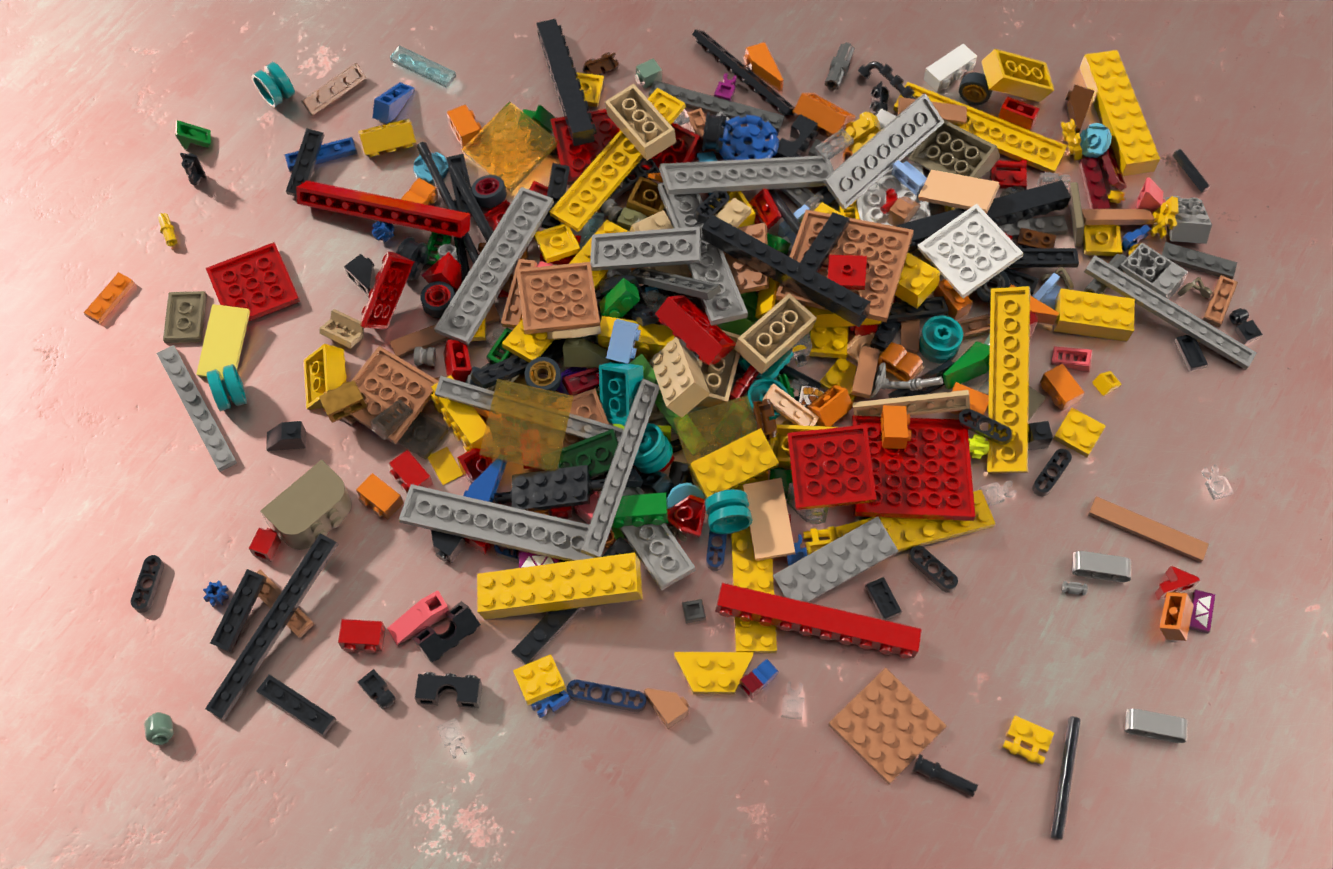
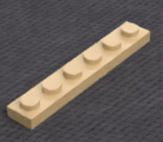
(917, 404)

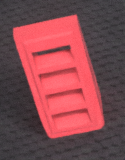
(1076, 365)

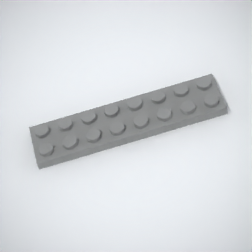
(883, 150)

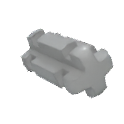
(1074, 588)

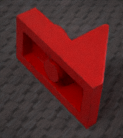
(1178, 582)

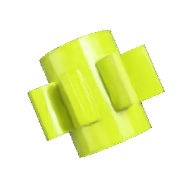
(978, 446)

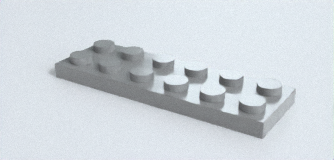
(646, 248)
(658, 550)
(836, 562)

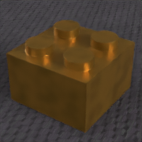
(646, 198)

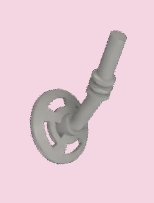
(881, 382)

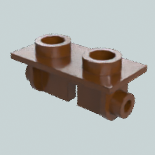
(606, 61)
(1036, 239)
(762, 412)

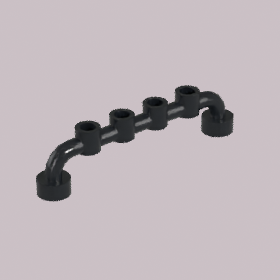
(886, 71)

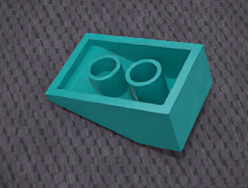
(618, 389)

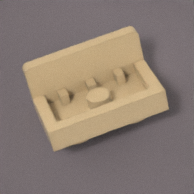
(734, 212)
(342, 329)

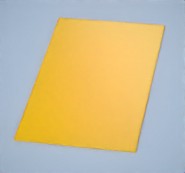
(445, 465)

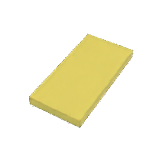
(223, 339)

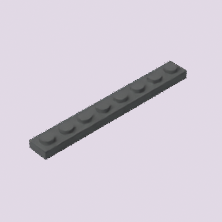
(714, 105)

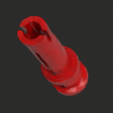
(744, 383)

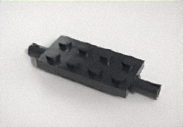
(551, 489)

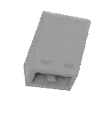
(1192, 222)
(1154, 271)

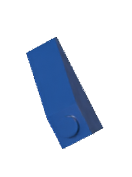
(391, 102)
(487, 483)

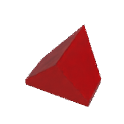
(445, 270)
(473, 464)
(688, 515)

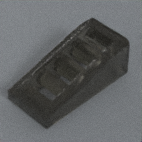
(384, 428)

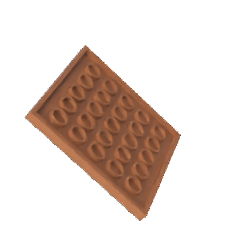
(881, 243)

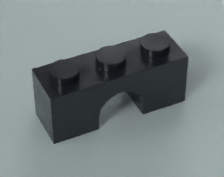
(802, 130)
(461, 624)
(431, 686)

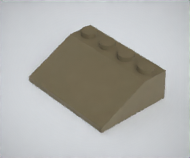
(956, 152)

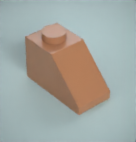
(902, 211)
(667, 706)

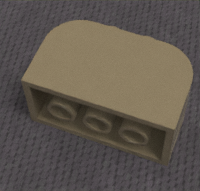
(309, 507)

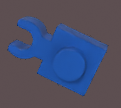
(1133, 238)
(799, 552)
(552, 702)

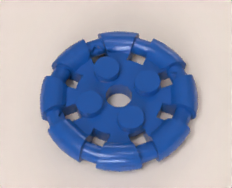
(749, 133)

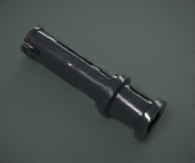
(934, 771)

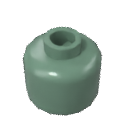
(158, 728)

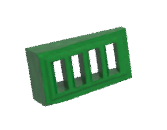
(432, 241)
(491, 357)

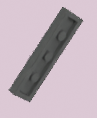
(1199, 261)

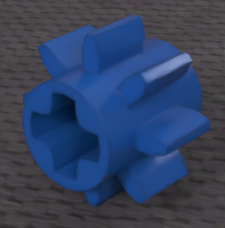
(383, 231)
(211, 589)

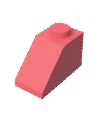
(1150, 196)

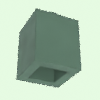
(647, 73)

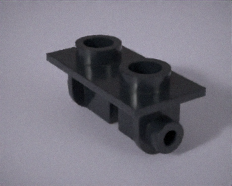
(879, 95)
(192, 168)

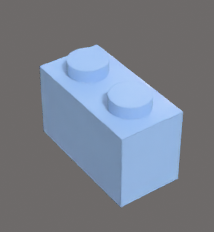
(622, 341)

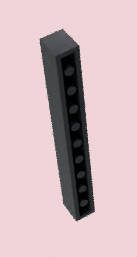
(565, 82)
(1002, 210)
(786, 270)

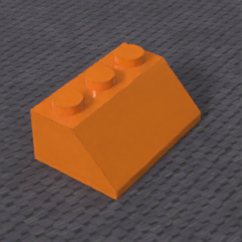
(823, 112)

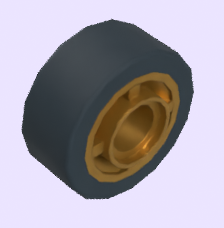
(975, 88)
(547, 366)

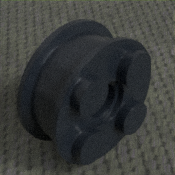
(713, 132)
(416, 252)

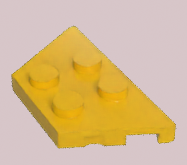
(713, 670)

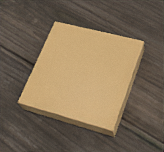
(573, 333)

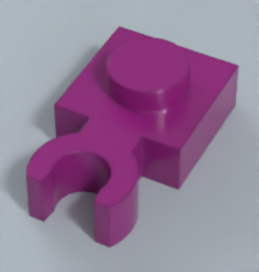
(726, 88)

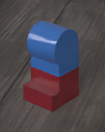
(758, 678)

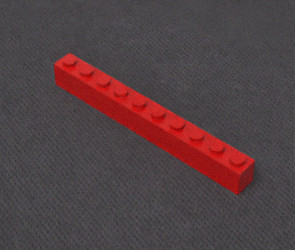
(383, 208)
(818, 620)

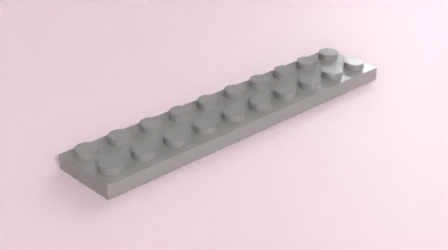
(744, 174)
(494, 266)
(713, 267)
(494, 523)

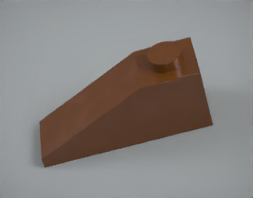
(1078, 105)

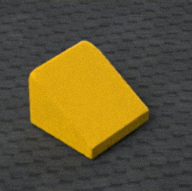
(1106, 382)

